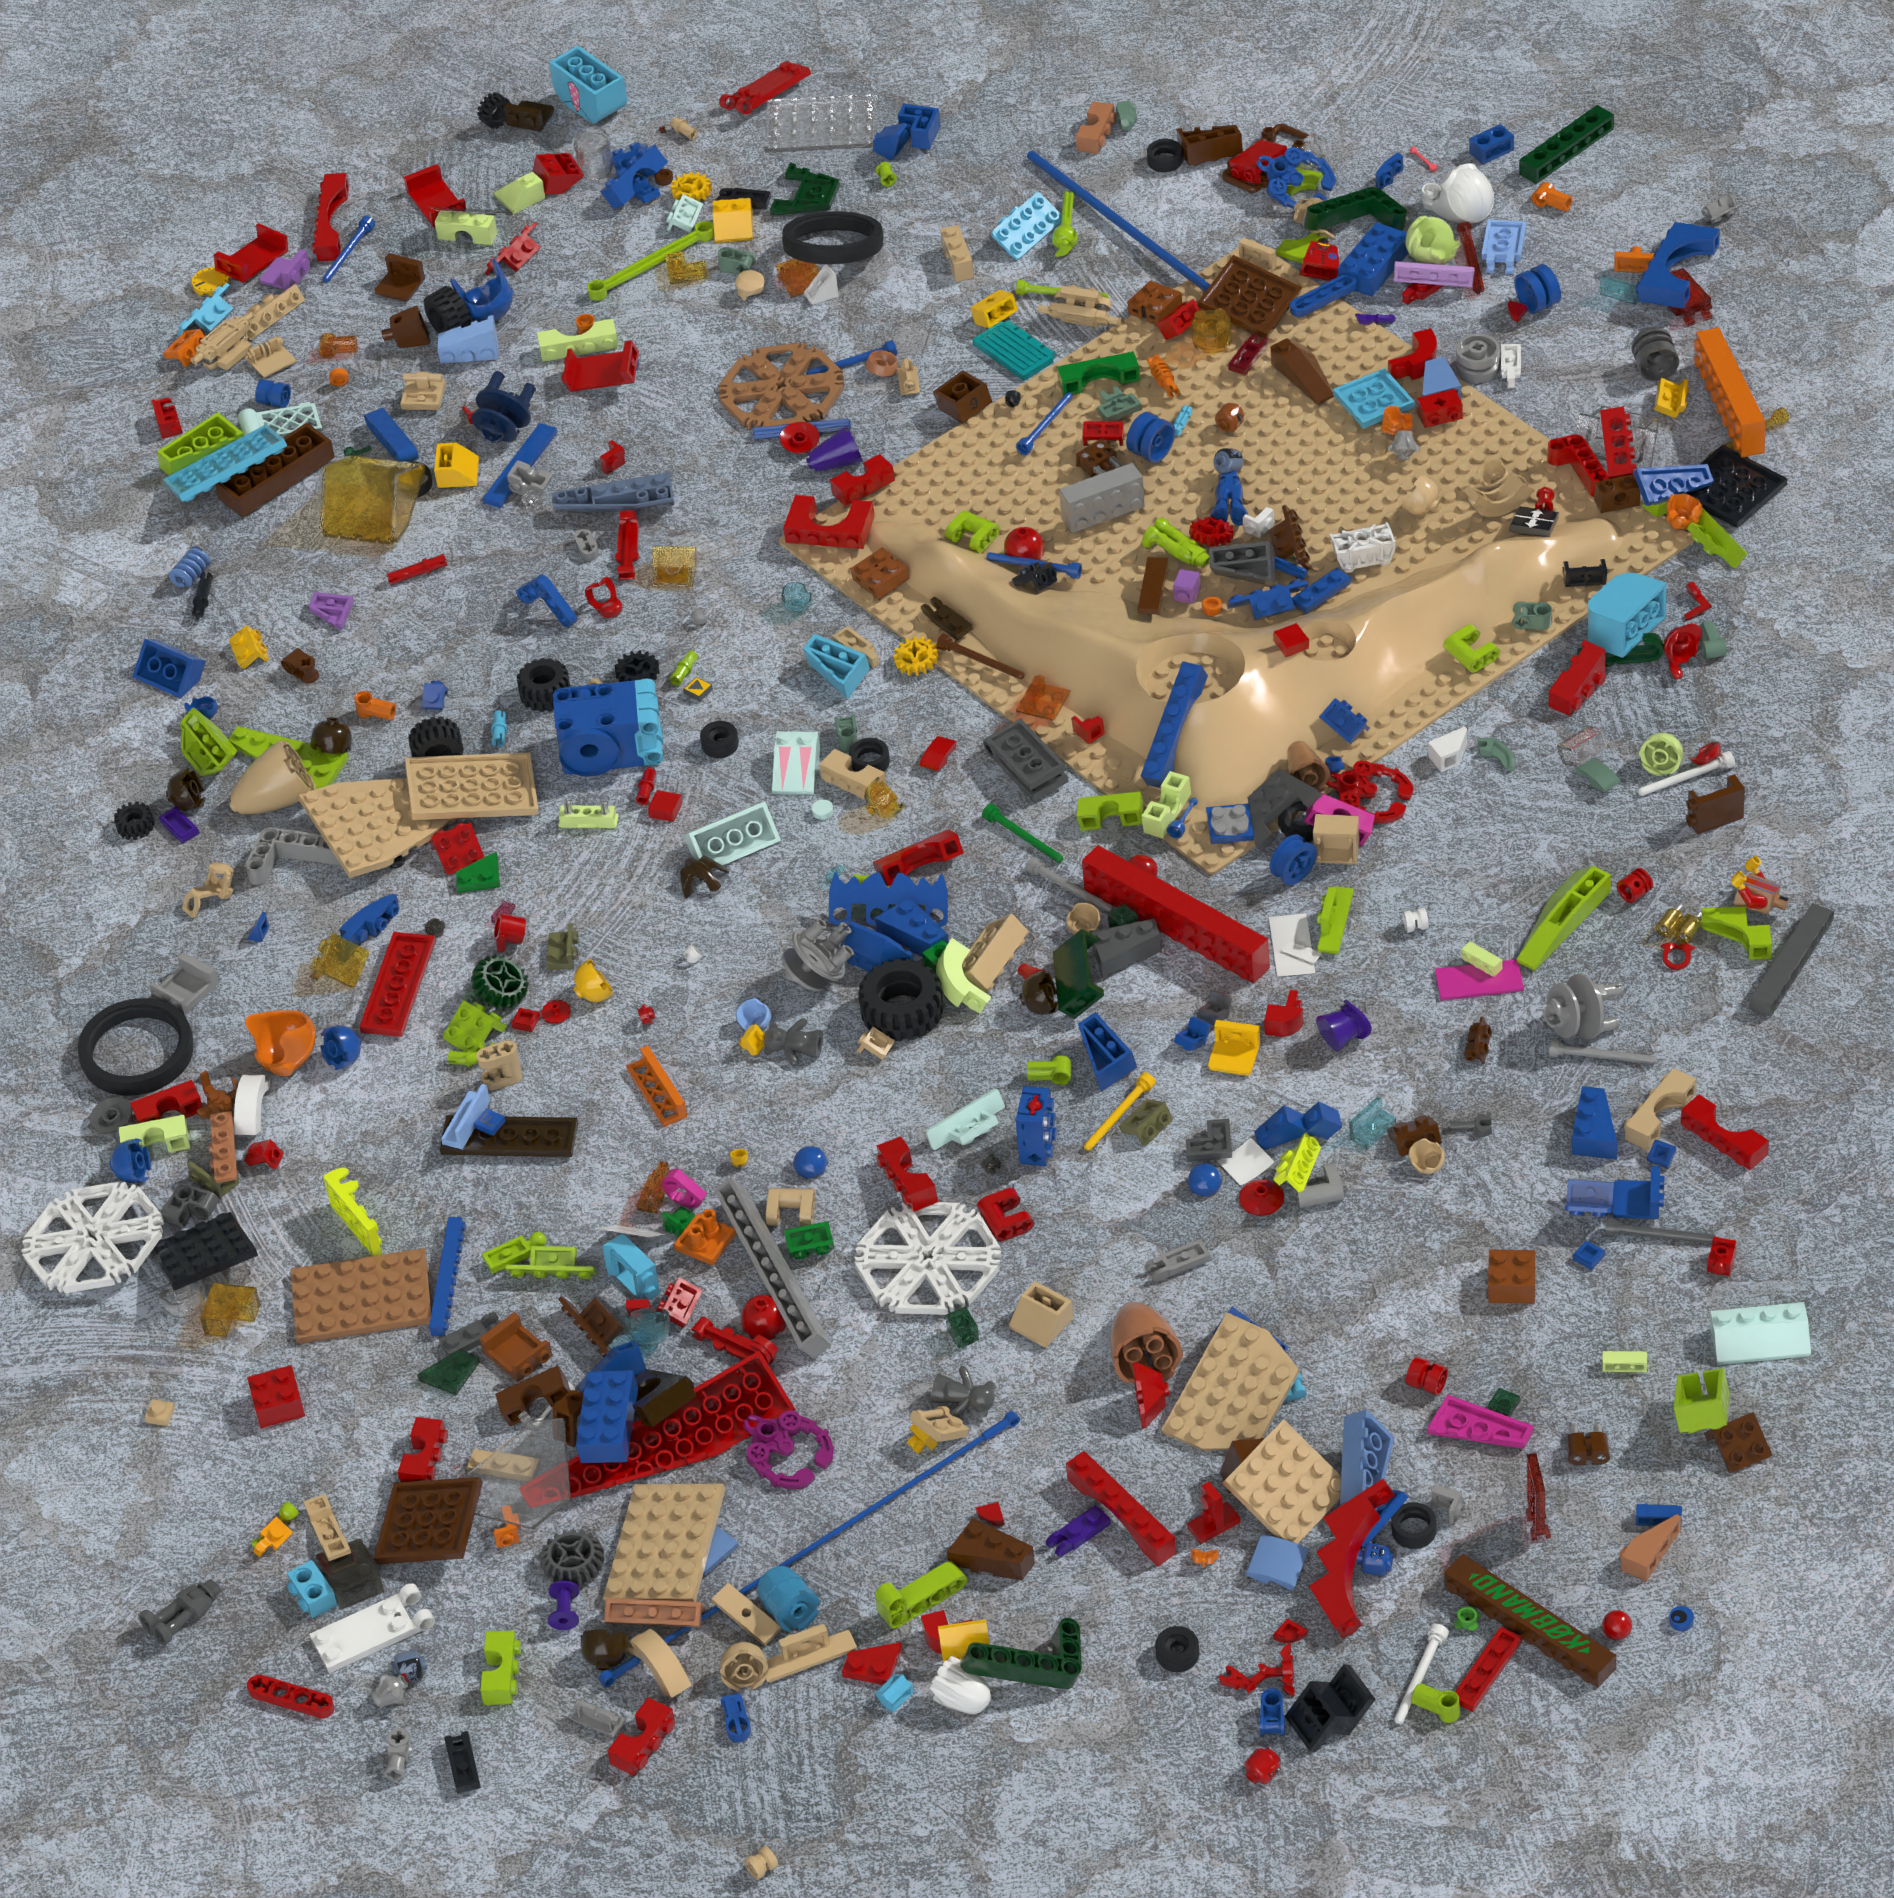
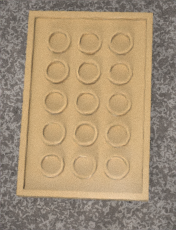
(471, 786)
(665, 1542)

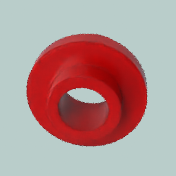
(646, 1014)

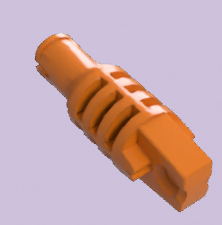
(1162, 375)

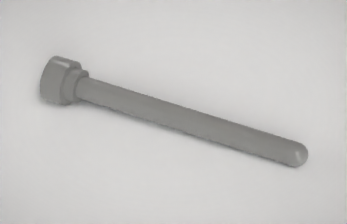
(1036, 867)
(1558, 1049)

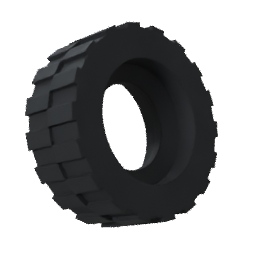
(1289, 827)

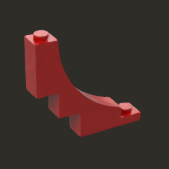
(1350, 1527)

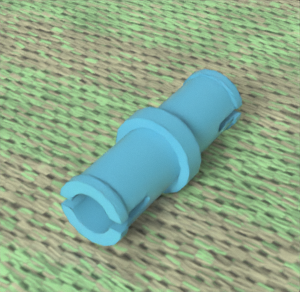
(498, 728)

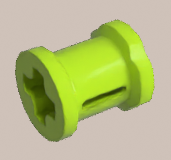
(885, 173)

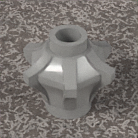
(1403, 445)
(390, 1690)

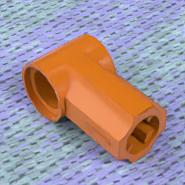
(1547, 195)
(368, 706)

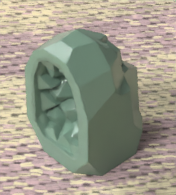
(1126, 115)

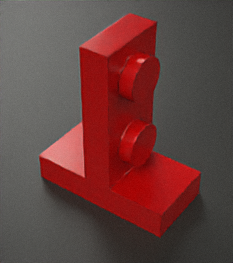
(1215, 1515)

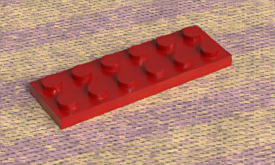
(397, 984)

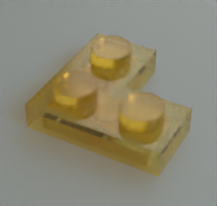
(681, 272)

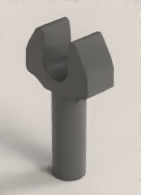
(1475, 1125)

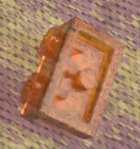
(653, 1193)

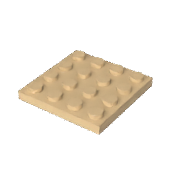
(1285, 1484)

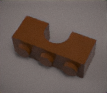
(515, 1399)

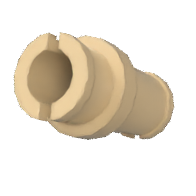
(681, 126)

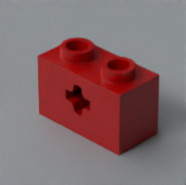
(1439, 408)

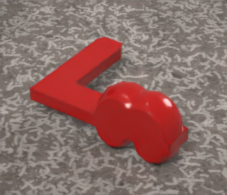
(1694, 590)

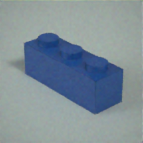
(1655, 1514)

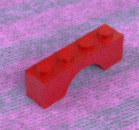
(933, 849)
(1744, 1147)
(915, 1188)

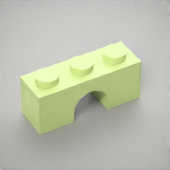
(479, 226)
(1174, 795)
(170, 1130)

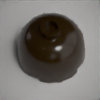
(331, 736)
(185, 790)
(1039, 994)
(603, 1649)

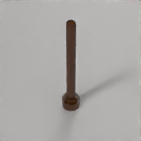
(946, 644)

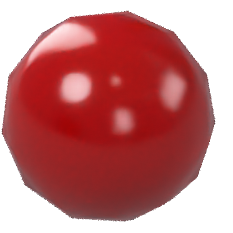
(1616, 1625)

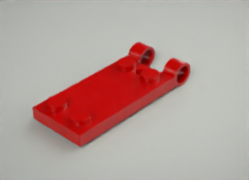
(765, 87)

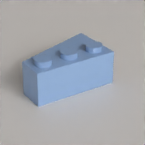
(469, 343)

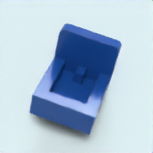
(434, 695)
(1194, 1035)

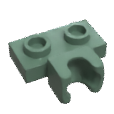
(1116, 405)

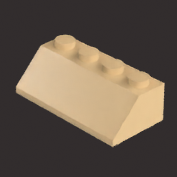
(993, 950)

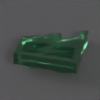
(450, 1372)

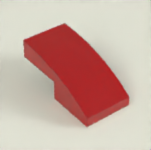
(937, 753)

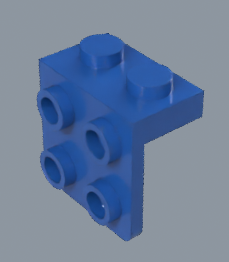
(1589, 1197)
(1639, 1198)

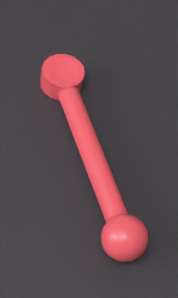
(1432, 167)

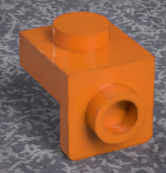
(507, 1535)

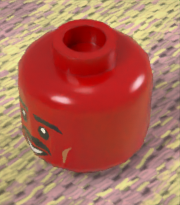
(1262, 1766)

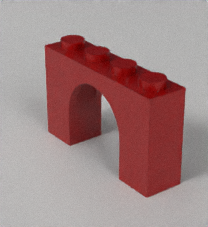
(848, 533)

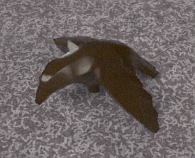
(702, 870)

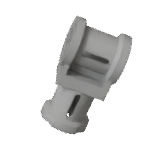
(398, 1753)

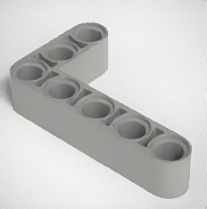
(286, 844)

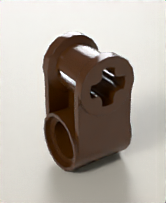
(300, 665)

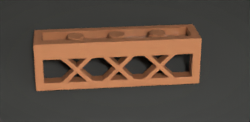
(653, 1612)

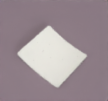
(1246, 1162)

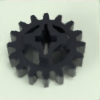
(637, 667)

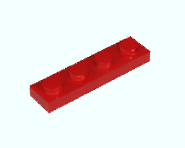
(1487, 1668)

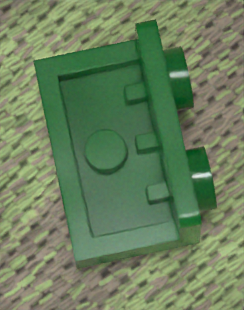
(809, 1240)

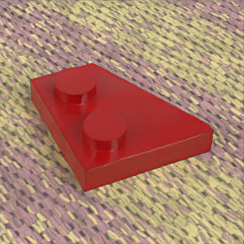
(873, 1663)

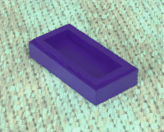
(178, 825)

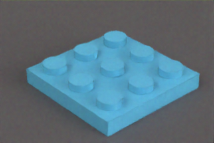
(1370, 395)

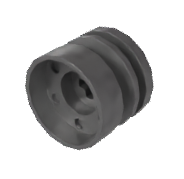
(1655, 353)

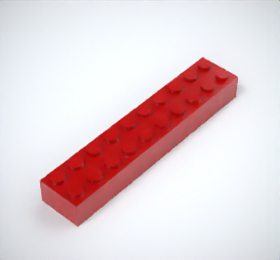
(1177, 914)

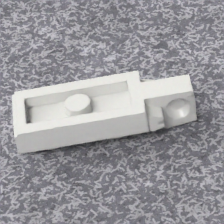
(1510, 363)

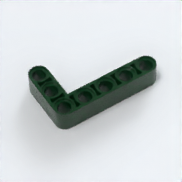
(1356, 205)
(1029, 1666)

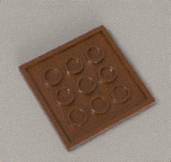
(1250, 296)
(428, 1520)

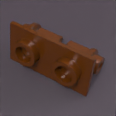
(1478, 1041)

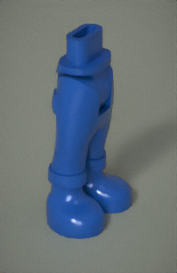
(1229, 488)

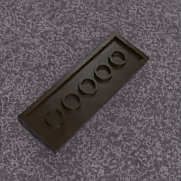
(521, 1138)

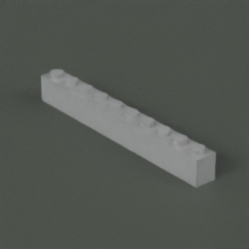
(772, 1268)

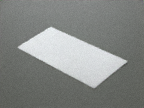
(1294, 929)

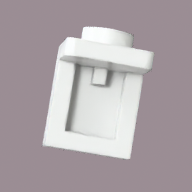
(1259, 525)

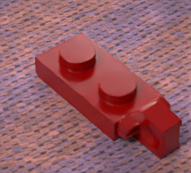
(1418, 291)

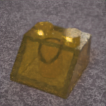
(673, 566)

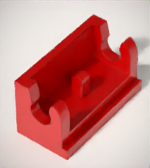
(166, 418)
(1103, 430)

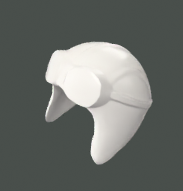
(1464, 195)

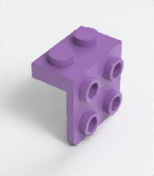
(286, 272)

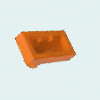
(1632, 261)

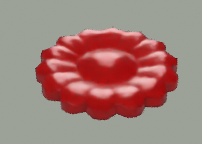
(556, 1011)

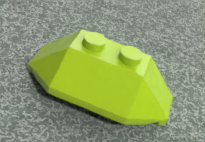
(204, 744)

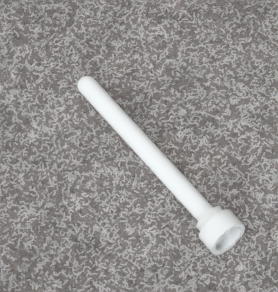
(1725, 761)
(1436, 1636)

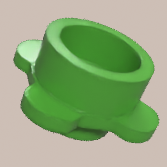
(1467, 1613)

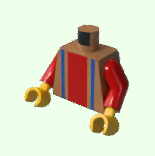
(1756, 891)

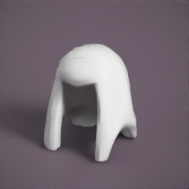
(959, 1689)

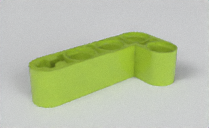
(903, 1605)

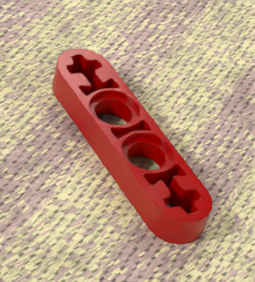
(292, 1693)

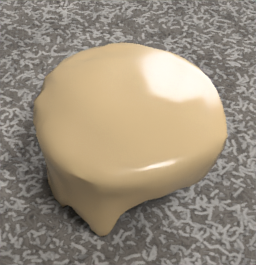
(749, 283)

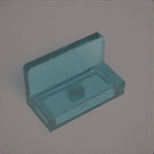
(1618, 289)
(1370, 1124)

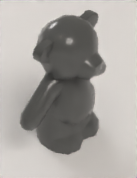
(793, 1040)
(950, 1391)

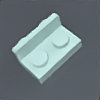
(684, 213)

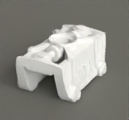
(1364, 547)

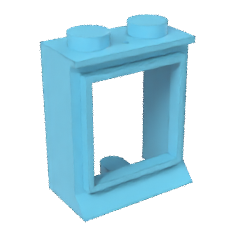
(635, 1268)

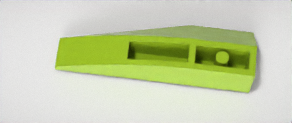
(1564, 913)

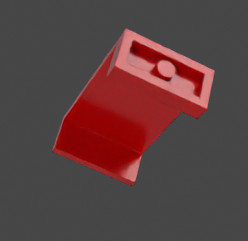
(430, 190)
(254, 256)
(600, 370)

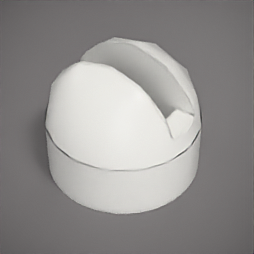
(692, 954)

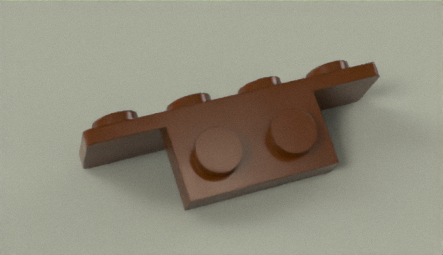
(1288, 540)
(596, 1321)

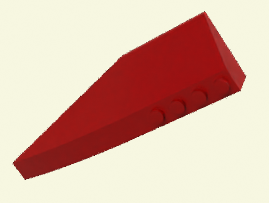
(694, 1431)

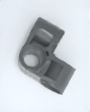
(186, 1202)

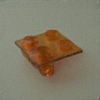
(796, 275)
(1042, 699)

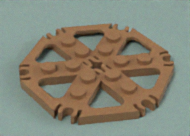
(771, 379)

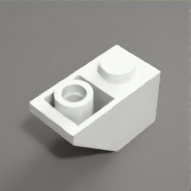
(1448, 749)

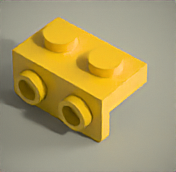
(1671, 397)
(248, 646)

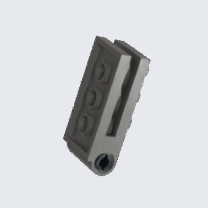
(1026, 759)

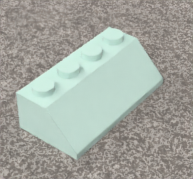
(734, 835)
(1760, 1333)

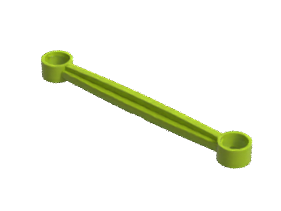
(650, 261)

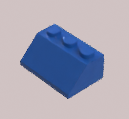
(168, 667)

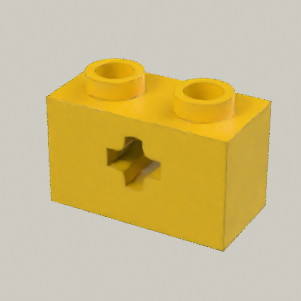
(994, 308)

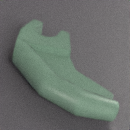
(1493, 747)

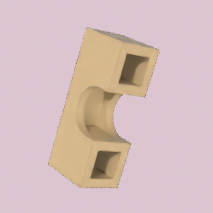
(957, 252)
(838, 771)

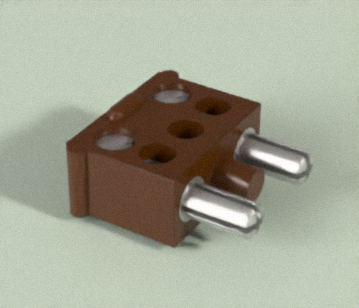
(1097, 458)

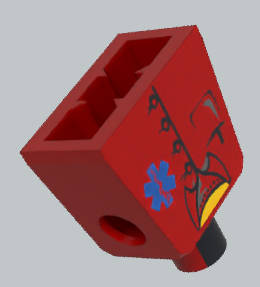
(1321, 260)

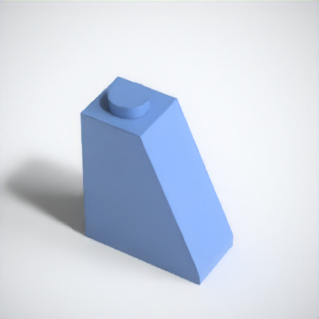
(1439, 377)

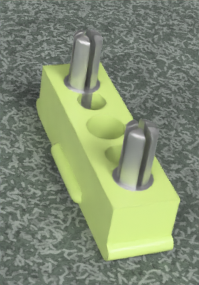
(587, 816)

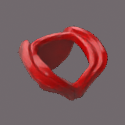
(610, 608)

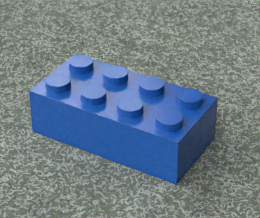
(1375, 258)
(607, 1416)

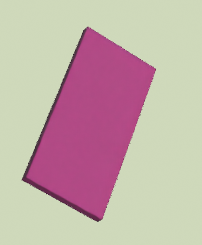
(1472, 982)

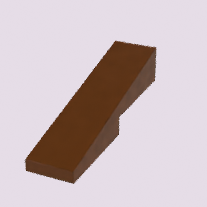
(1153, 585)

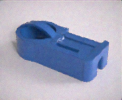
(735, 1715)

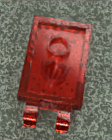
(1698, 300)
(1536, 1499)

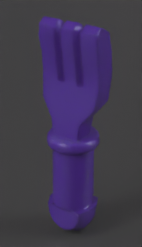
(1367, 319)

